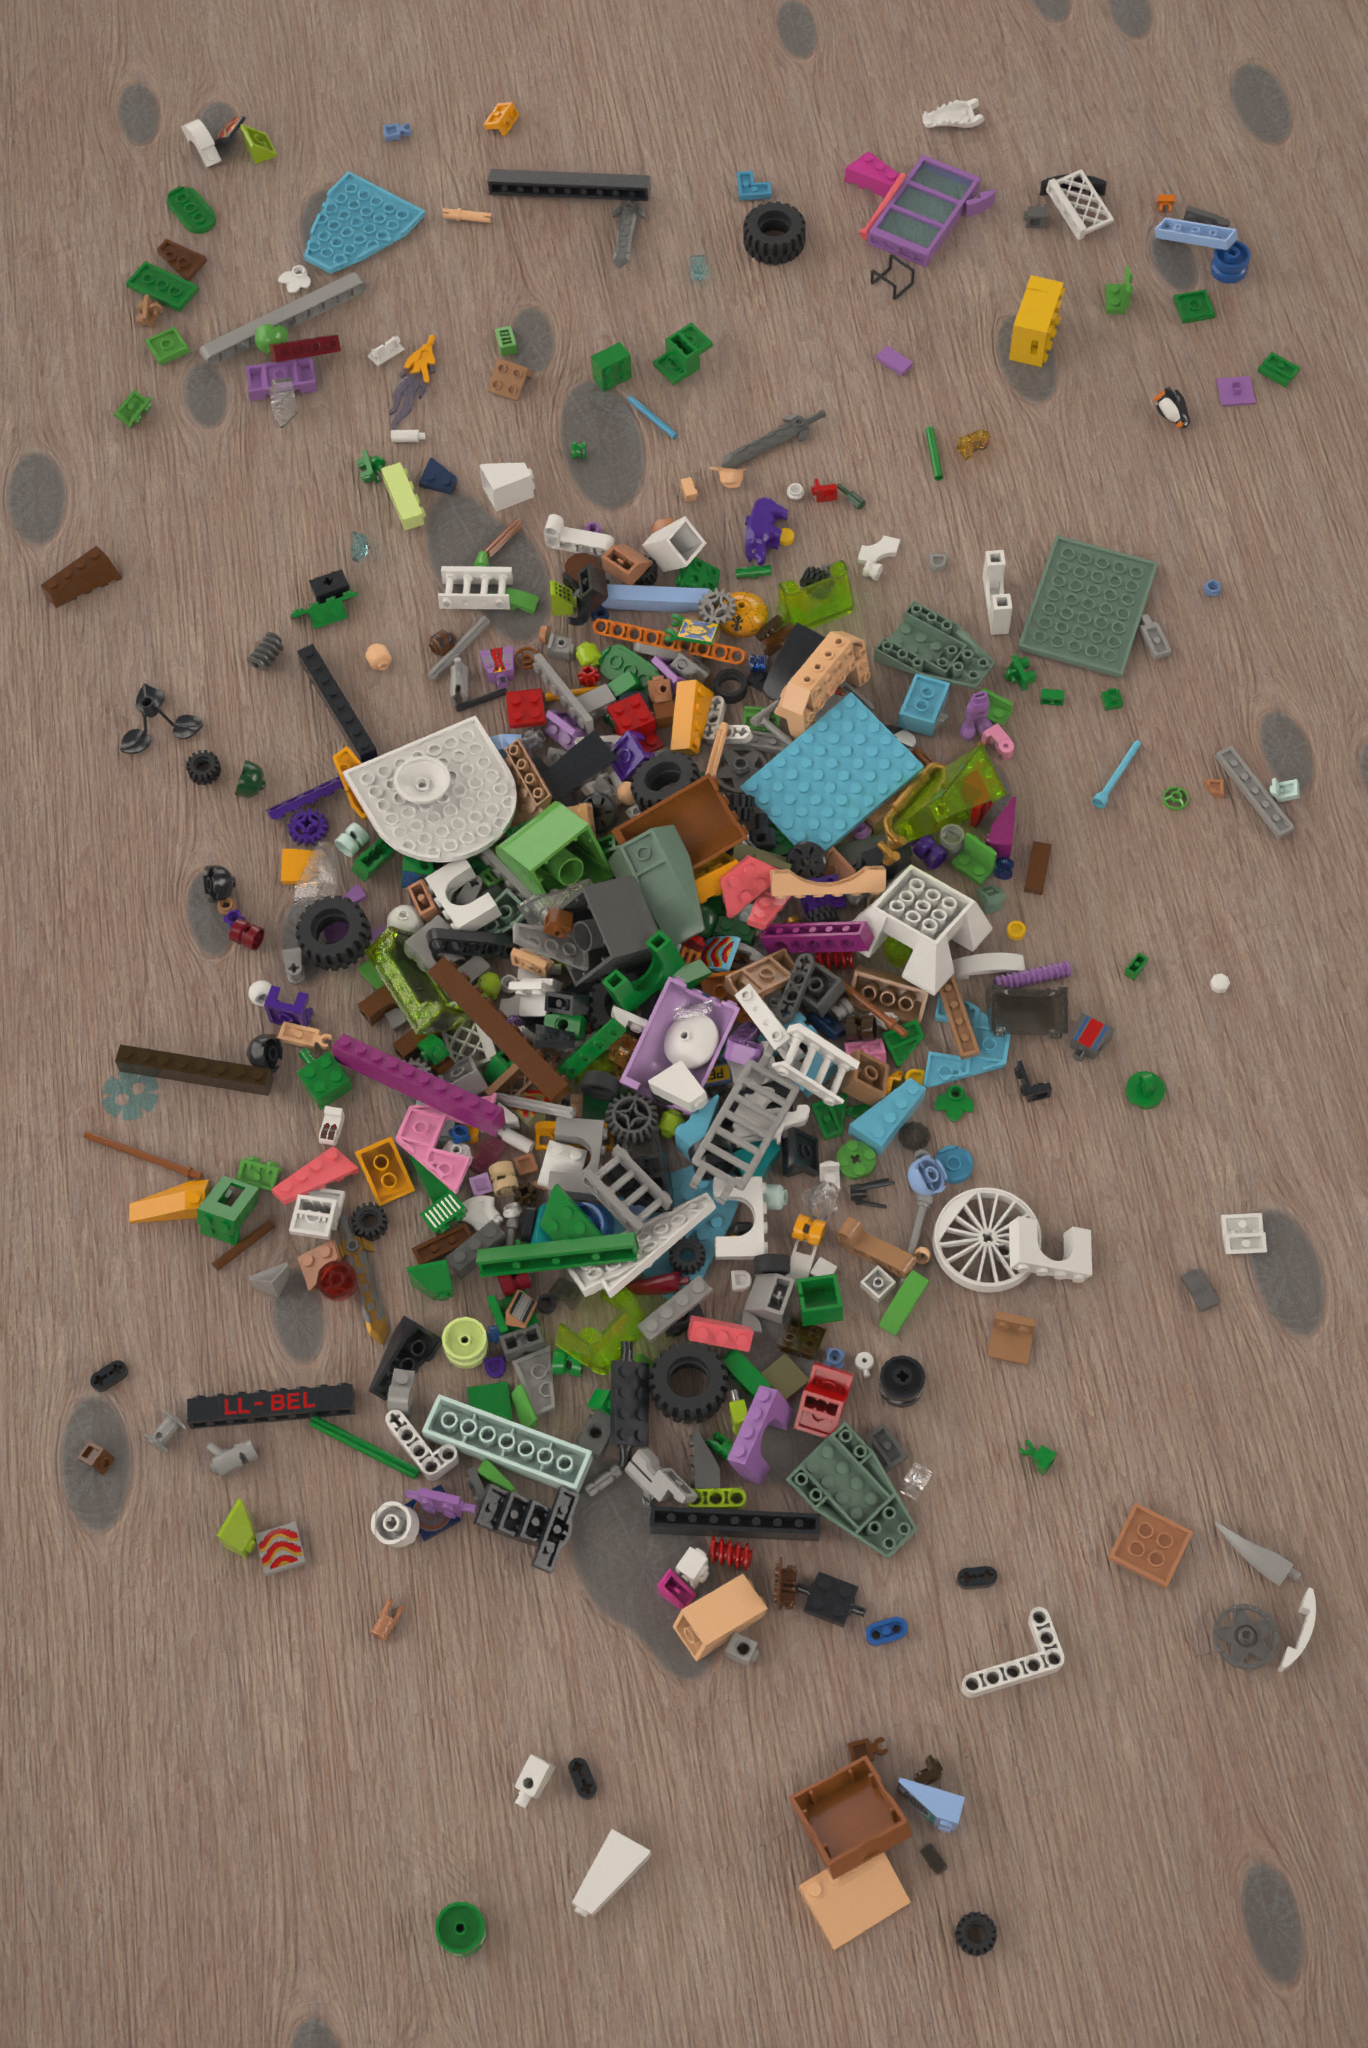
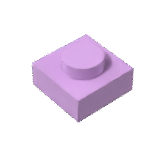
(481, 1184)

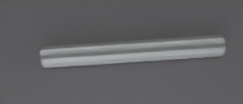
(459, 647)
(535, 1105)

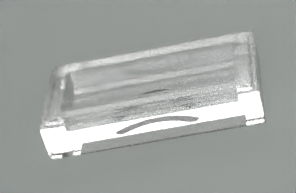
(693, 1010)

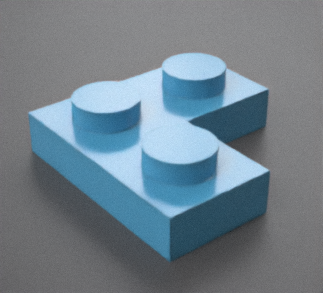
(749, 190)

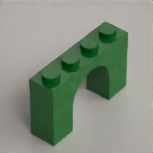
(664, 964)

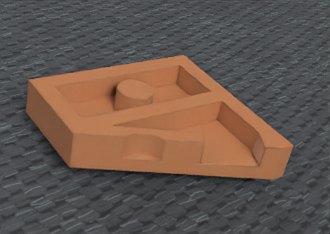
(315, 1259)

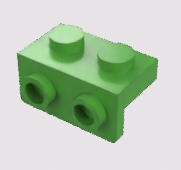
(132, 408)

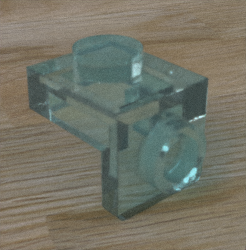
(698, 267)
(360, 546)

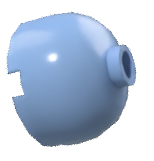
(927, 1176)

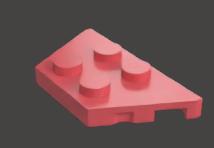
(744, 884)

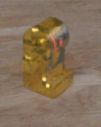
(973, 442)

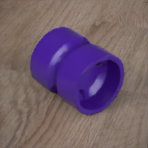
(932, 853)

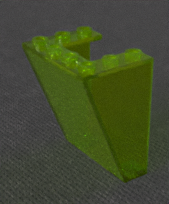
(949, 794)

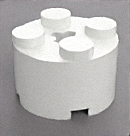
(395, 1513)

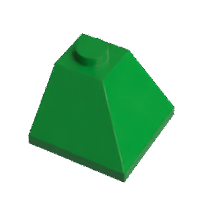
(432, 1279)

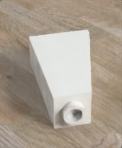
(609, 1872)

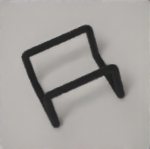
(872, 280)

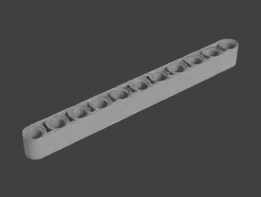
(287, 316)

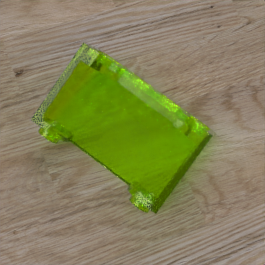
(819, 601)

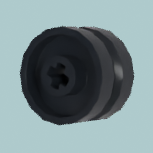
(713, 1159)
(901, 1369)

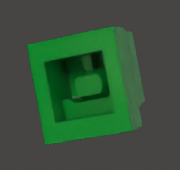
(1042, 1458)

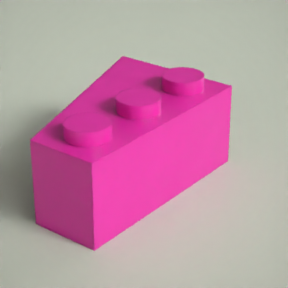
(872, 174)

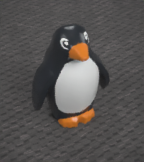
(1173, 407)

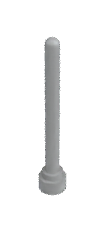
(924, 1203)

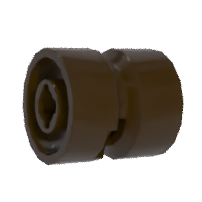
(861, 1027)

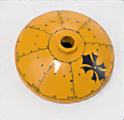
(747, 619)

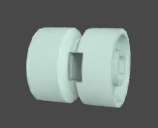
(352, 840)

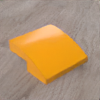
(293, 864)

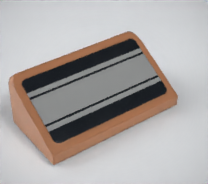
(520, 1310)

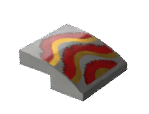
(280, 1548)

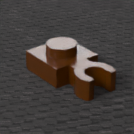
(863, 1747)

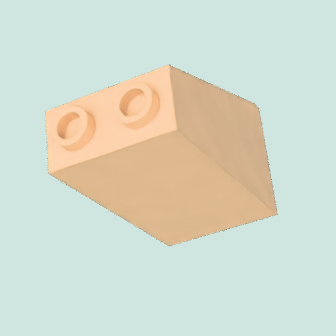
(718, 1615)

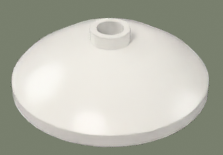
(418, 773)
(697, 1046)

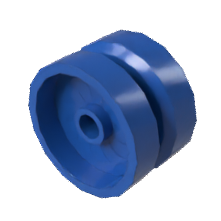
(1231, 264)
(599, 1215)

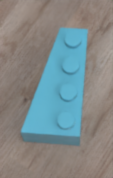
(883, 1120)

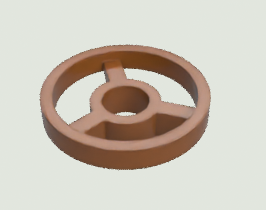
(524, 665)

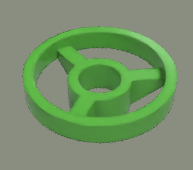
(1179, 800)

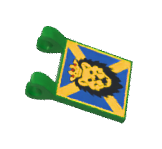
(691, 630)

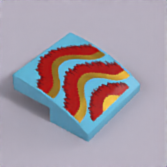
(720, 953)

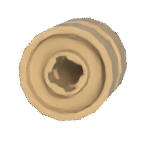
(503, 1178)

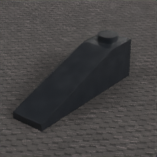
(407, 1350)

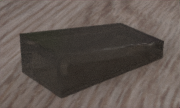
(933, 1859)

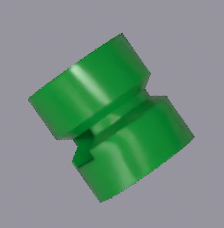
(561, 1367)

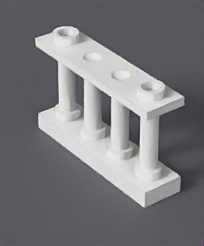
(475, 575)
(767, 1022)
(830, 1054)

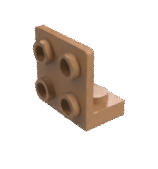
(508, 379)
(1011, 1338)

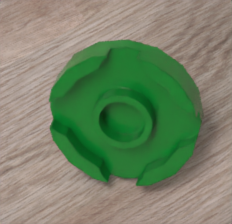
(1145, 1090)

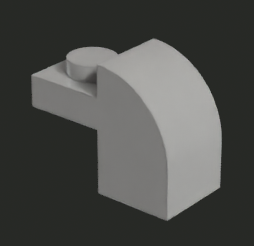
(400, 1391)

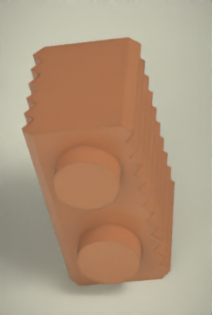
(424, 901)

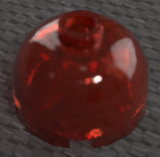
(337, 1281)

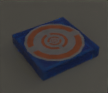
(429, 1523)

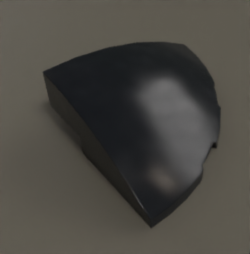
(657, 1168)

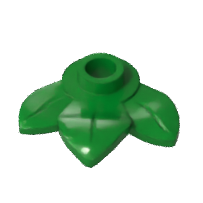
(954, 1105)

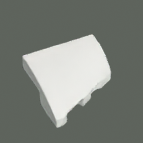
(601, 785)

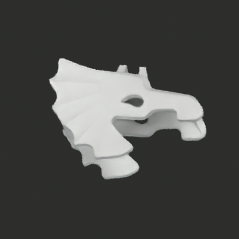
(792, 1119)

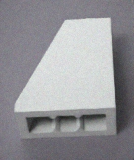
(679, 1087)

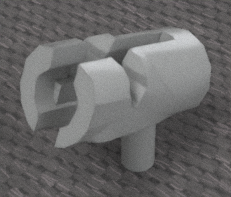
(459, 677)
(231, 1459)

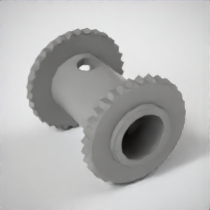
(164, 1431)

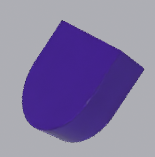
(495, 1366)

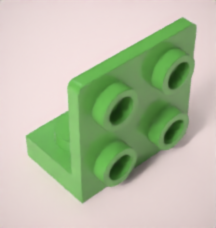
(1117, 295)
(975, 860)

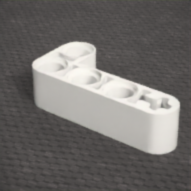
(574, 539)
(417, 1443)

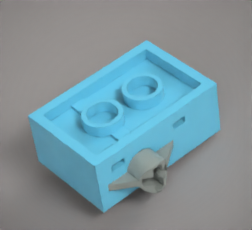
(924, 705)

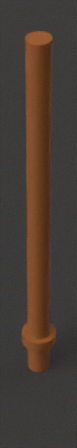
(187, 1171)

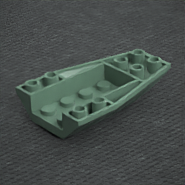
(665, 879)
(853, 1492)

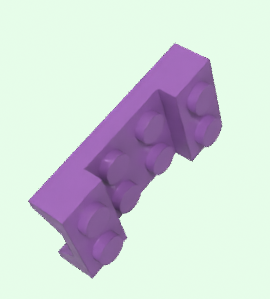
(300, 370)

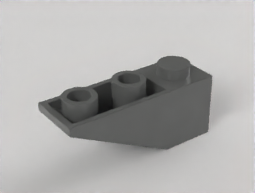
(705, 1466)

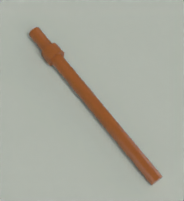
(890, 1022)

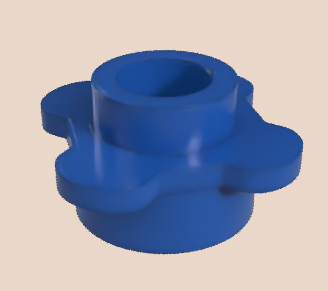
(459, 1134)

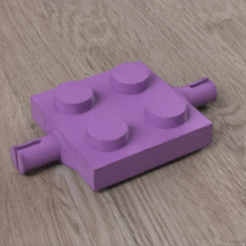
(436, 1501)

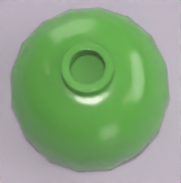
(269, 335)

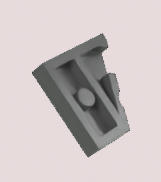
(886, 1448)

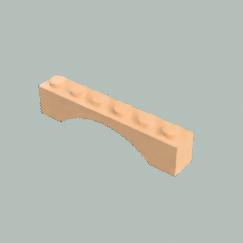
(867, 880)

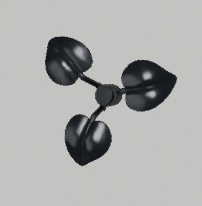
(149, 703)

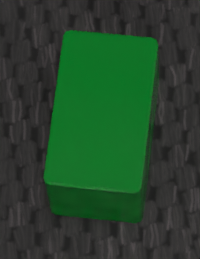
(624, 683)

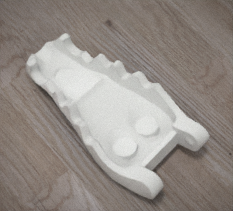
(954, 114)

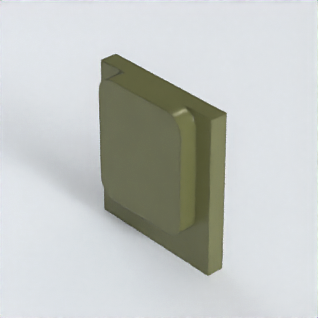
(785, 1376)

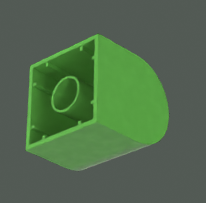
(554, 852)

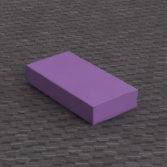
(894, 360)

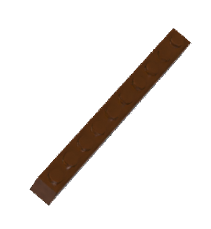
(502, 1033)

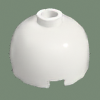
(405, 918)

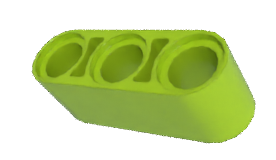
(724, 1494)

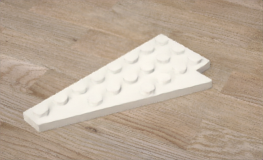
(653, 1241)

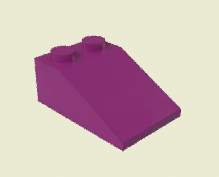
(1002, 831)

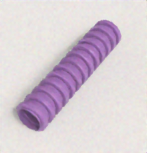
(1033, 976)

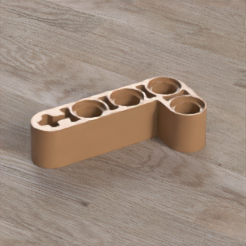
(874, 1250)

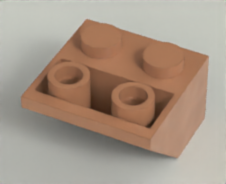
(625, 563)

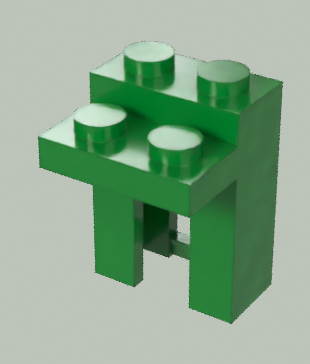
(222, 1220)

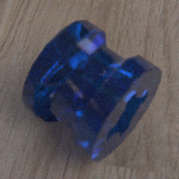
(758, 663)
(1004, 868)

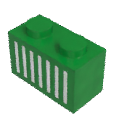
(444, 1213)

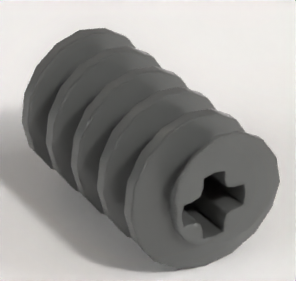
(265, 652)

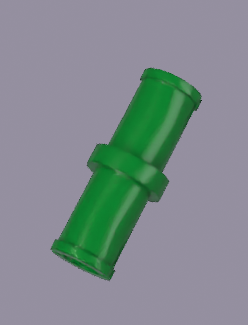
(753, 571)

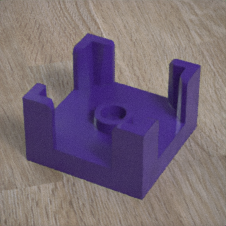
(629, 755)
(280, 1011)

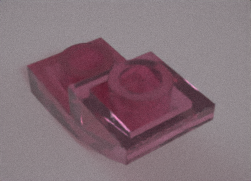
(489, 1154)

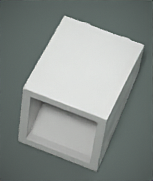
(507, 483)
(674, 545)

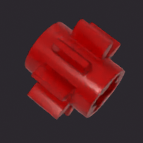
(588, 676)

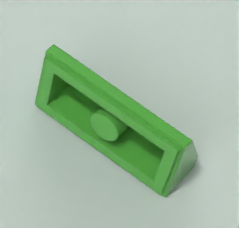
(523, 1407)

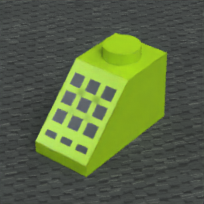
(562, 599)

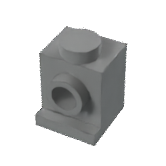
(560, 648)

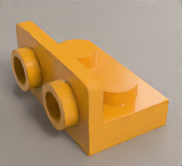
(502, 118)

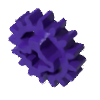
(305, 827)

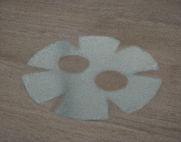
(131, 1109)

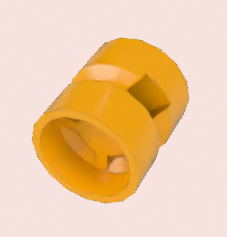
(815, 1233)

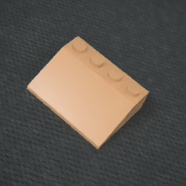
(854, 1899)

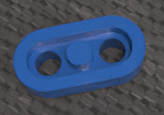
(884, 1629)

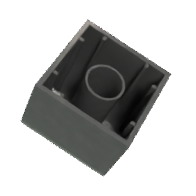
(611, 926)

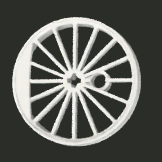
(978, 1236)

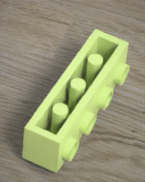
(402, 496)

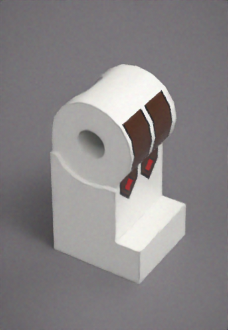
(331, 1125)

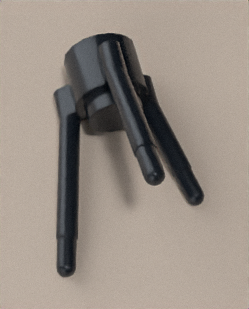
(858, 1192)

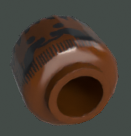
(442, 642)

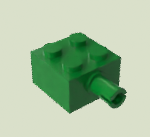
(323, 1078)

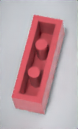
(720, 1333)

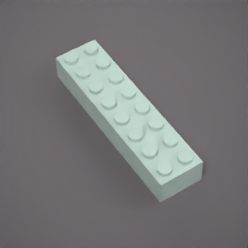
(507, 1444)

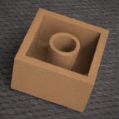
(868, 1081)

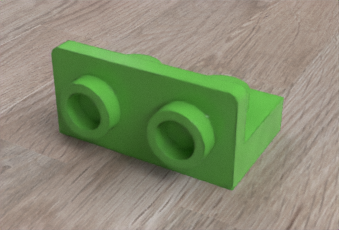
(999, 709)
(259, 1173)

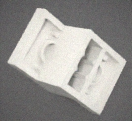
(317, 1213)

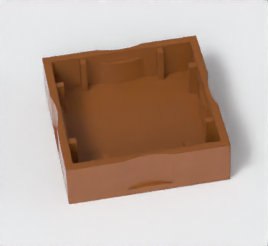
(850, 1817)

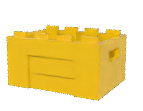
(1036, 321)

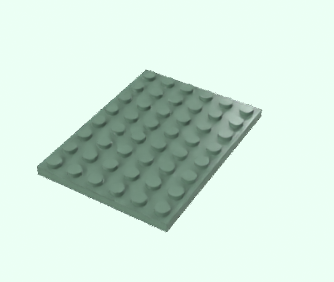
(1088, 606)

